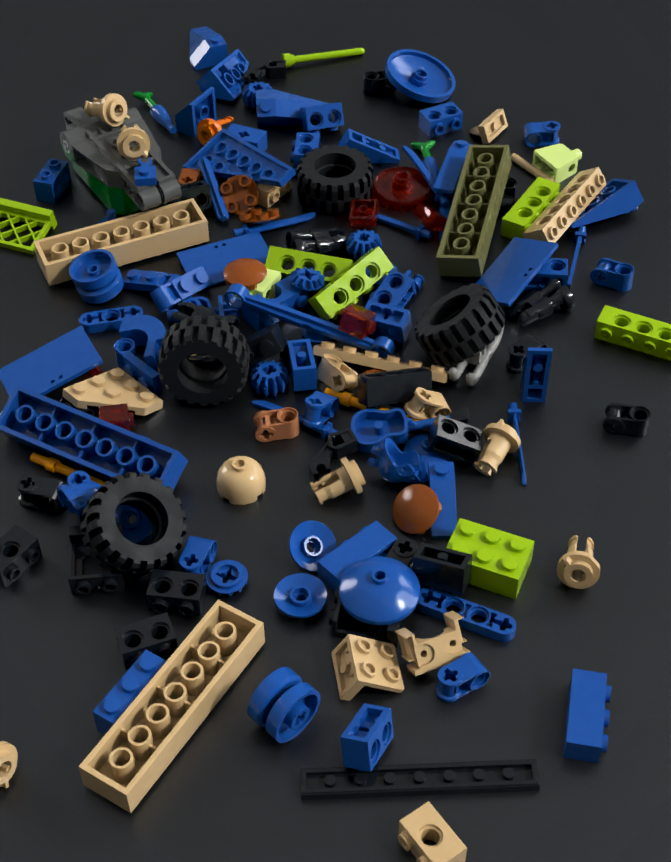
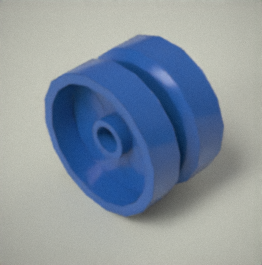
(96, 276)
(283, 704)

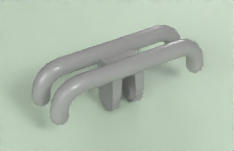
(480, 359)

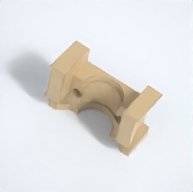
(436, 650)

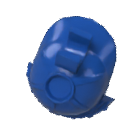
(398, 465)
(76, 496)

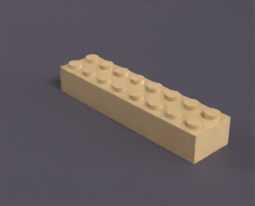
(126, 237)
(172, 706)

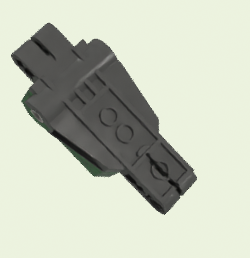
(109, 174)

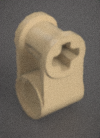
(336, 374)
(427, 404)

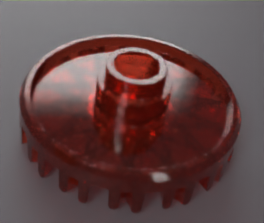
(401, 188)

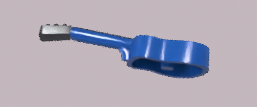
(375, 425)

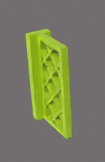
(28, 214)

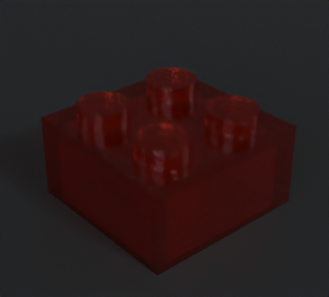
(364, 213)
(430, 217)

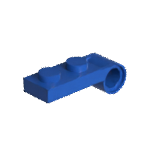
(146, 280)
(180, 289)
(136, 368)

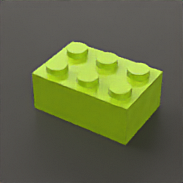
(497, 556)

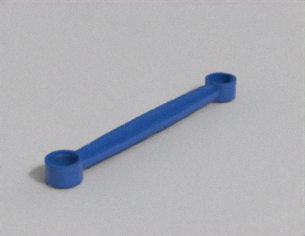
(304, 320)

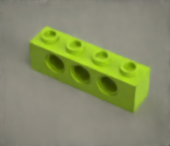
(529, 207)
(280, 257)
(323, 300)
(634, 332)

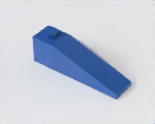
(206, 48)
(226, 77)
(282, 108)
(451, 168)
(614, 199)

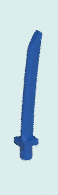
(442, 197)
(272, 225)
(419, 231)
(580, 238)
(514, 417)
(325, 430)

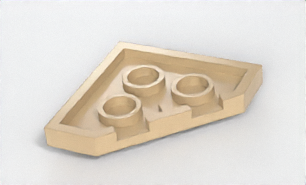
(112, 389)

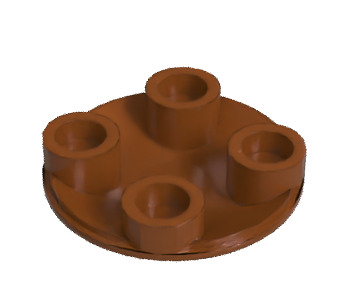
(239, 194)
(257, 217)
(245, 272)
(416, 509)

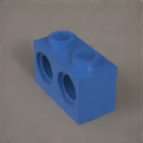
(321, 113)
(440, 119)
(304, 143)
(52, 181)
(553, 268)
(394, 296)
(391, 321)
(367, 737)

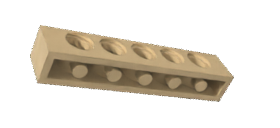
(566, 206)

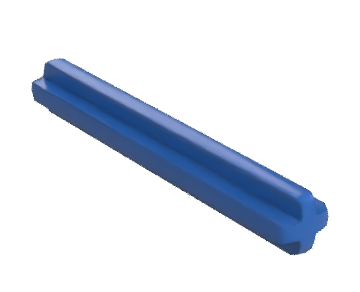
(217, 199)

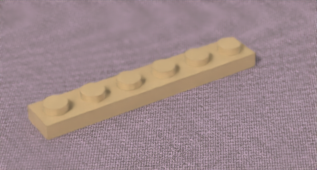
(372, 360)

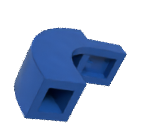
(147, 332)

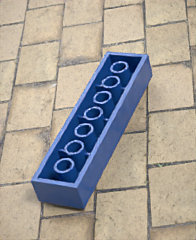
(85, 439)

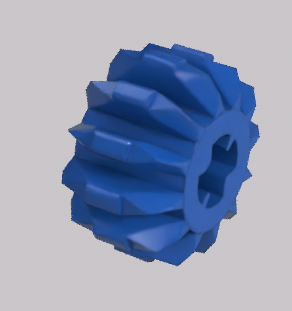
(249, 93)
(361, 243)
(269, 378)

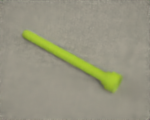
(291, 59)

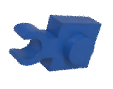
(145, 173)

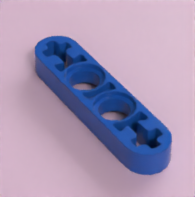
(467, 610)

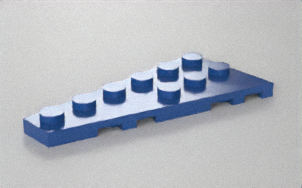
(235, 156)

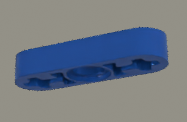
(91, 320)

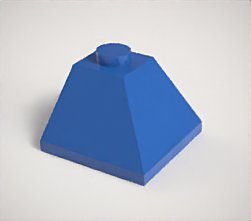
(197, 110)

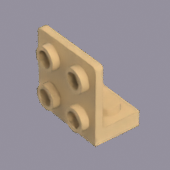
(365, 663)

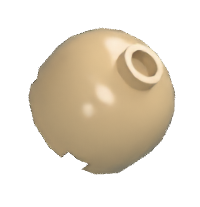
(240, 480)

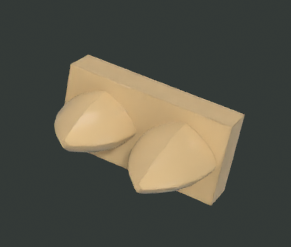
(491, 126)

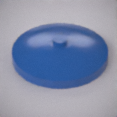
(420, 76)

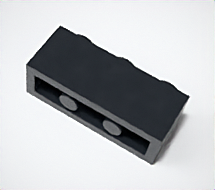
(392, 386)

